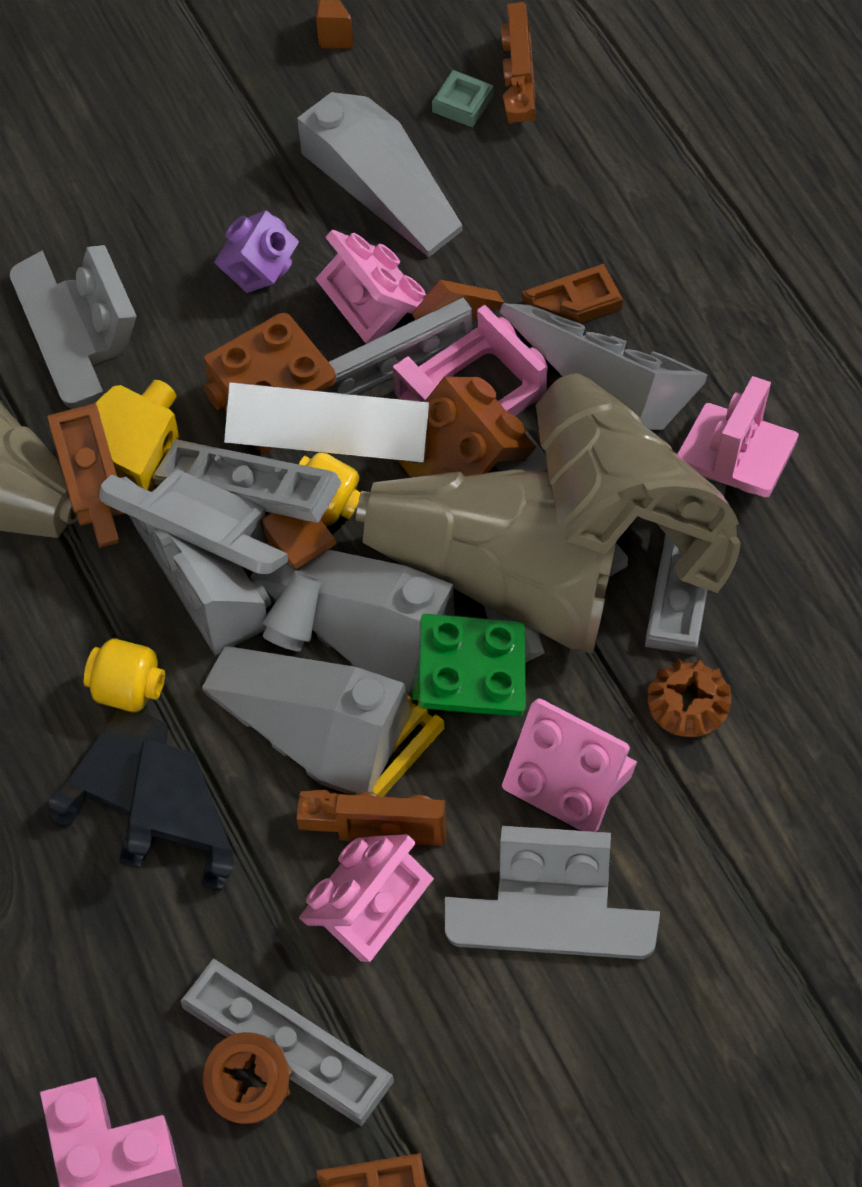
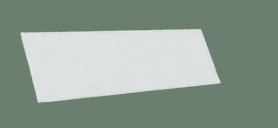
(326, 422)

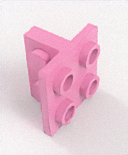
(368, 285)
(737, 444)
(567, 766)
(368, 893)

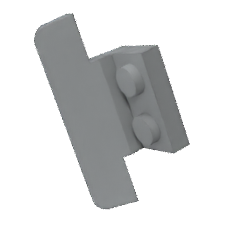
(76, 320)
(199, 516)
(552, 901)

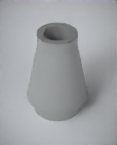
(293, 613)

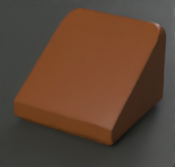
(333, 25)
(297, 538)

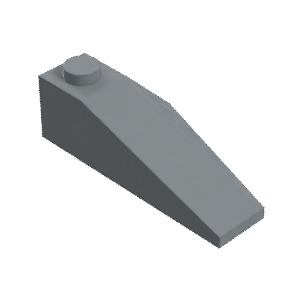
(379, 166)
(647, 384)
(211, 588)
(369, 609)
(317, 712)

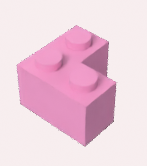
(95, 1154)

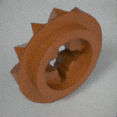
(704, 714)
(225, 1091)

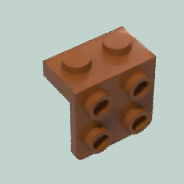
(267, 355)
(468, 431)

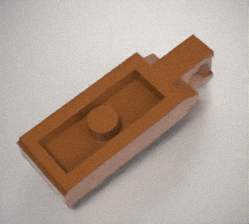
(518, 70)
(85, 466)
(373, 815)

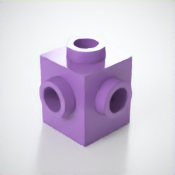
(256, 251)

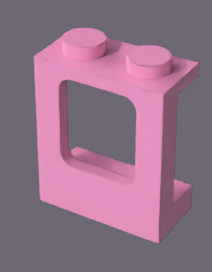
(491, 336)

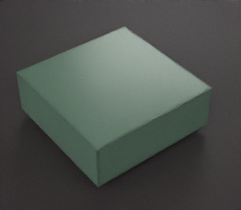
(462, 98)

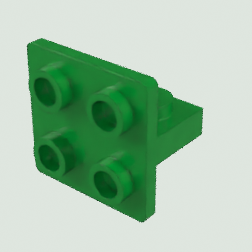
(470, 665)

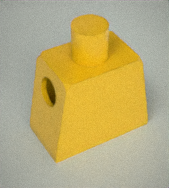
(138, 429)

